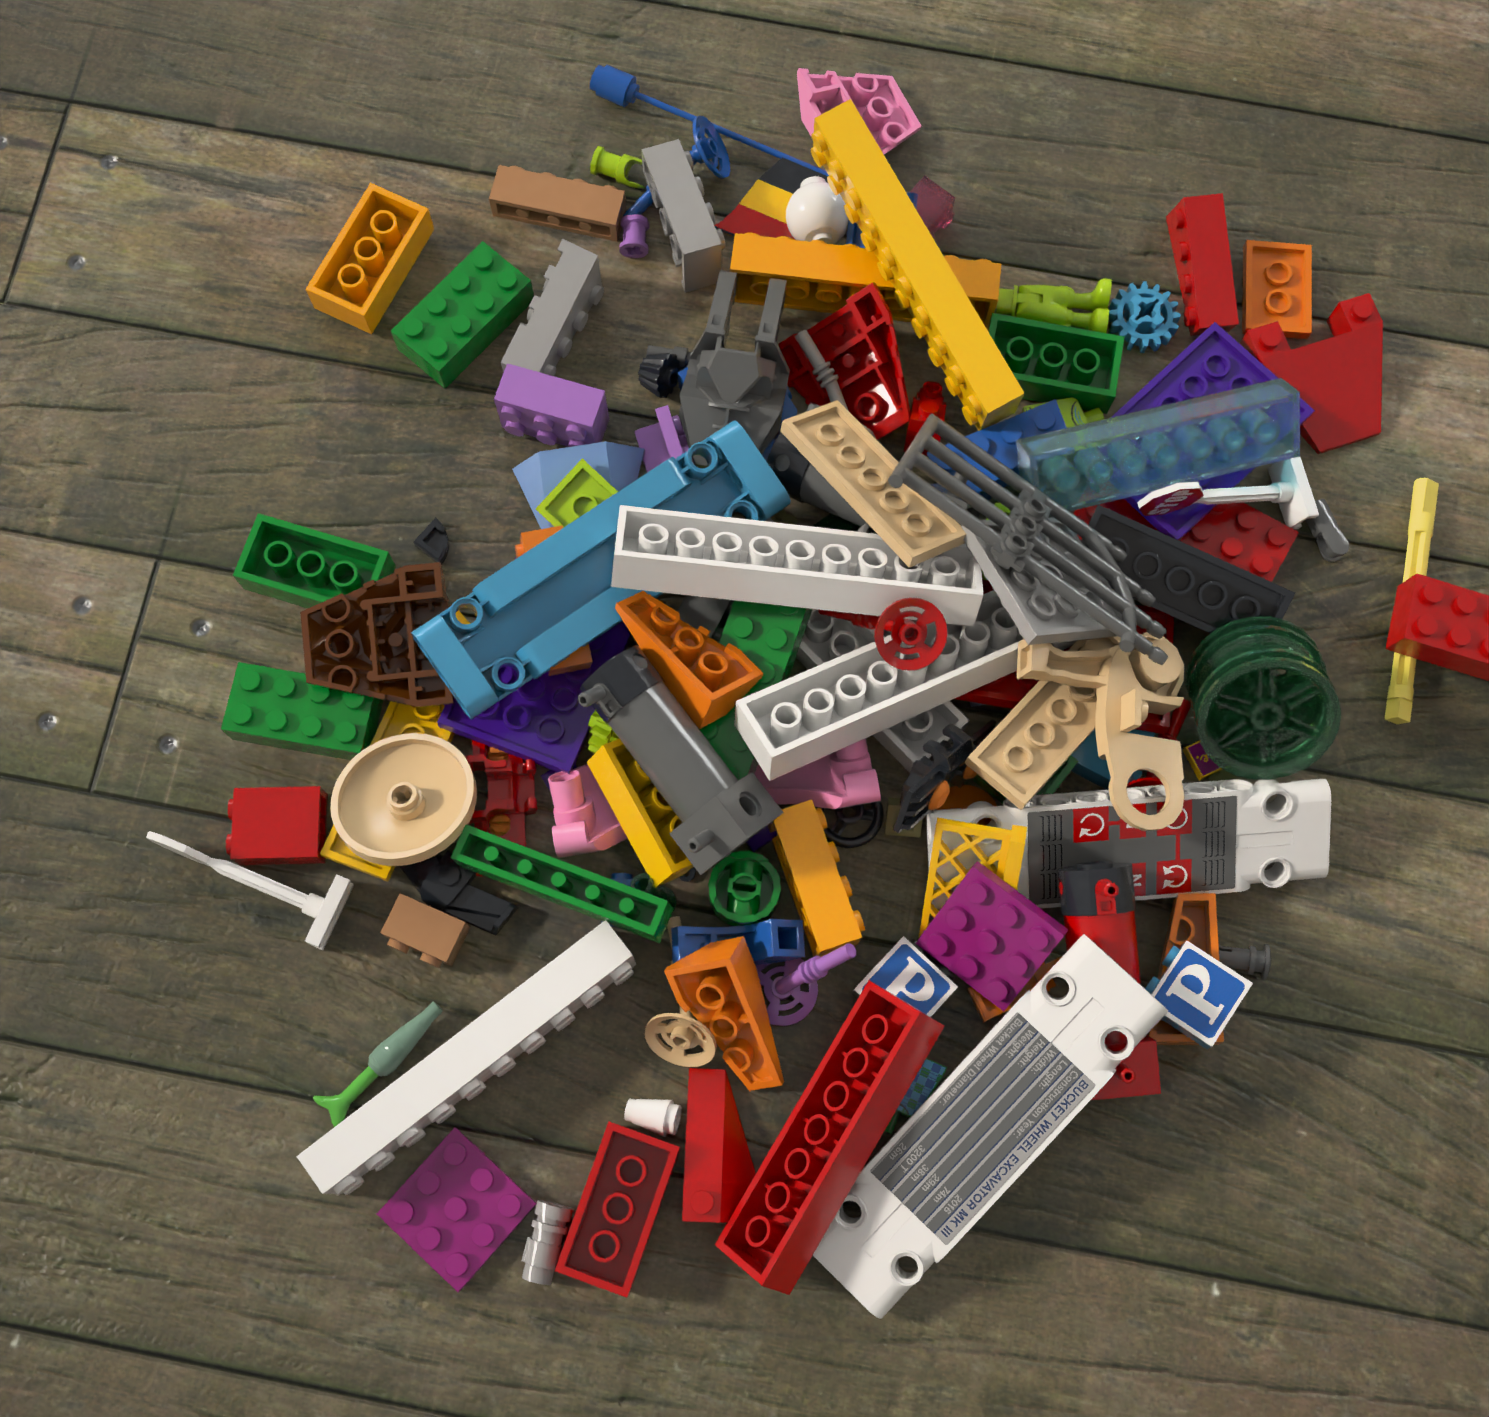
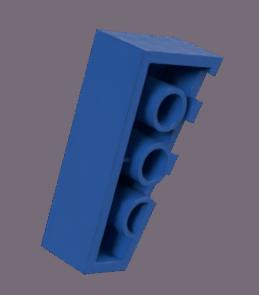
(1001, 439)

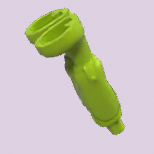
(1053, 303)

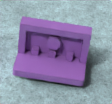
(662, 439)

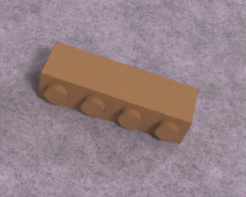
(557, 202)

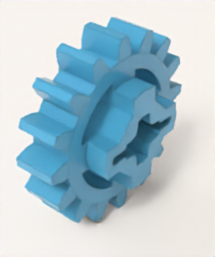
(1139, 305)

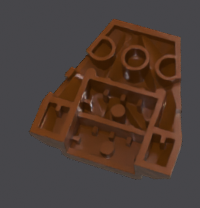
(366, 639)

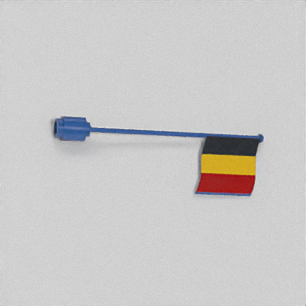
(766, 202)

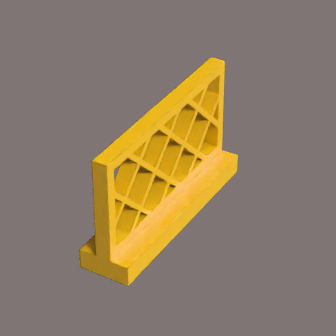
(1009, 858)

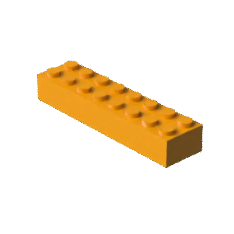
(827, 274)

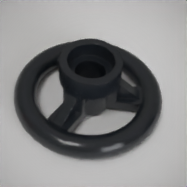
(875, 815)

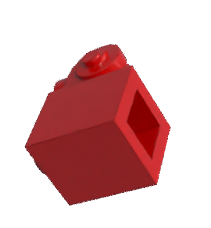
(927, 402)

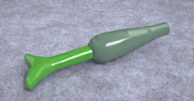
(381, 1062)

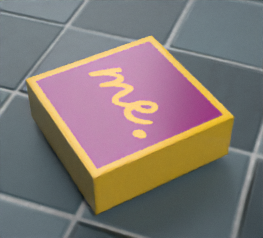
(1199, 761)

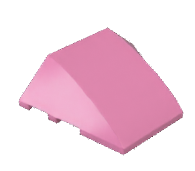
(874, 97)

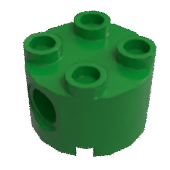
(744, 889)

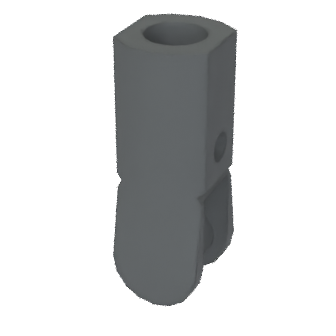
(1327, 533)

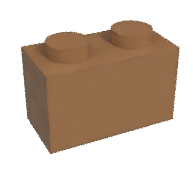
(425, 931)

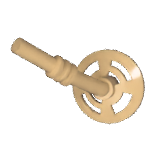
(682, 1032)

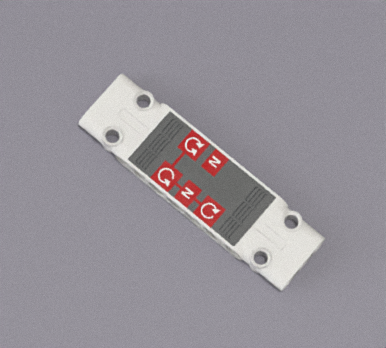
(1212, 846)

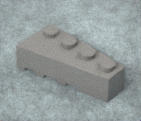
(684, 214)
(559, 312)

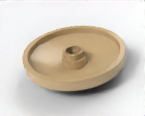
(403, 799)

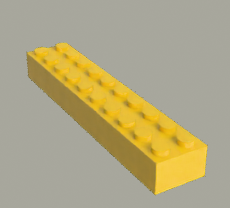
(914, 267)

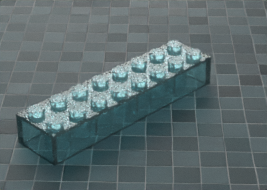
(1164, 445)

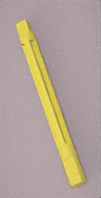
(1419, 538)

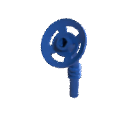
(701, 152)

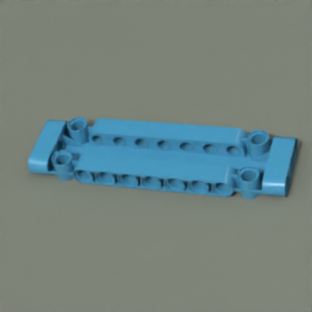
(562, 589)

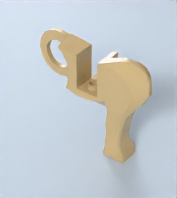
(1126, 691)

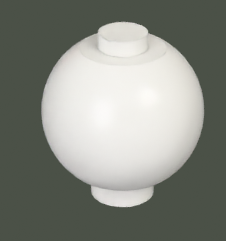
(816, 212)

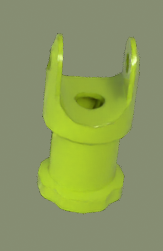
(614, 166)

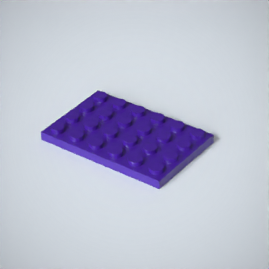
(1205, 367)
(542, 715)

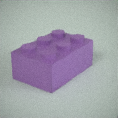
(550, 408)

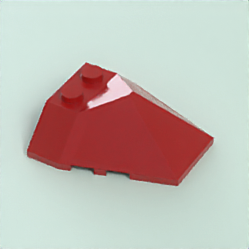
(865, 356)

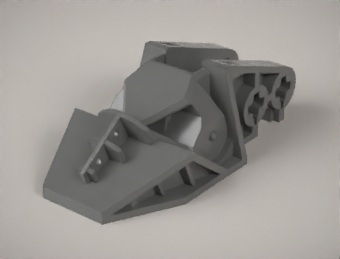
(736, 383)

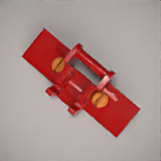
(509, 793)

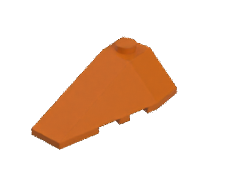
(695, 667)
(726, 996)

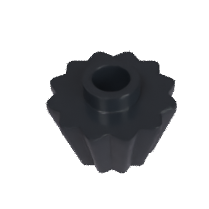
(659, 373)

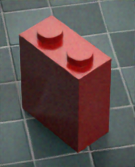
(277, 825)

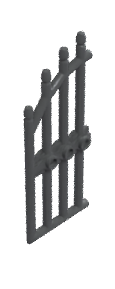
(1022, 529)

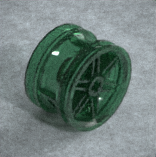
(1269, 718)

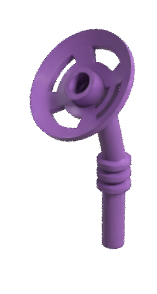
(789, 984)

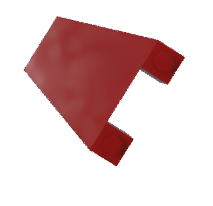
(1334, 375)

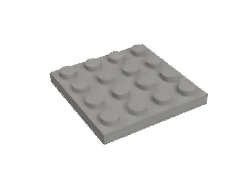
(1033, 606)

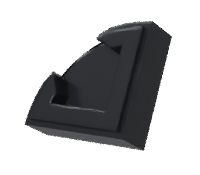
(433, 541)

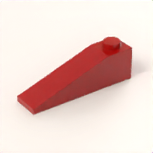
(716, 1150)

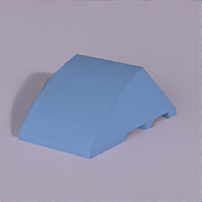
(546, 469)

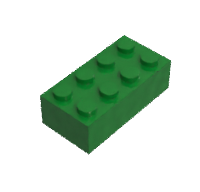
(463, 314)
(1059, 360)
(305, 563)
(287, 713)

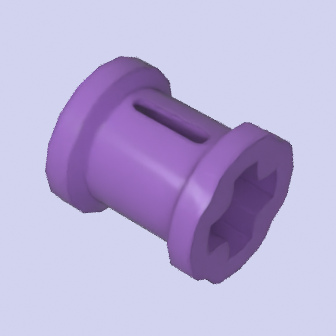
(634, 236)

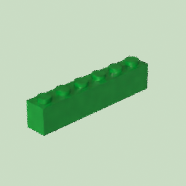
(562, 883)

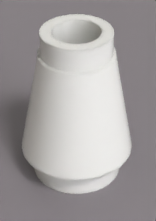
(654, 1115)

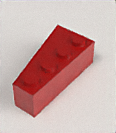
(1203, 262)

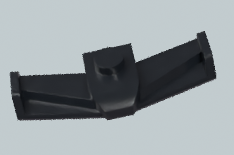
(448, 889)

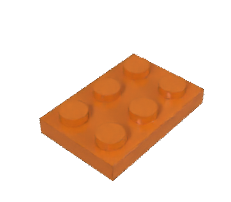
(1277, 287)

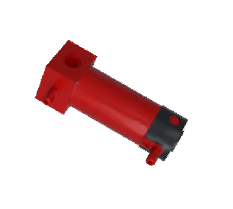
(1101, 904)

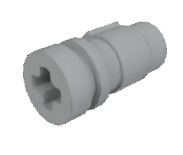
(545, 1246)

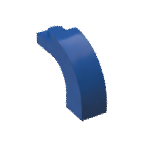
(767, 941)

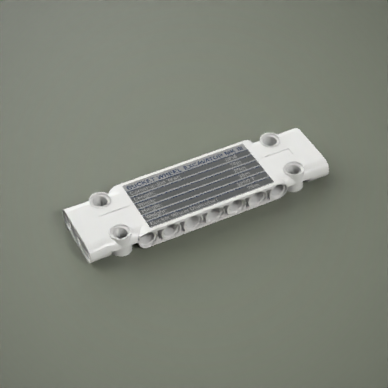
(985, 1125)

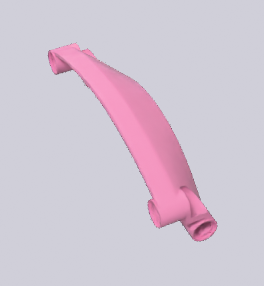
(589, 824)

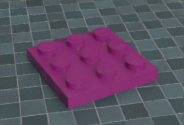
(991, 936)
(457, 1209)

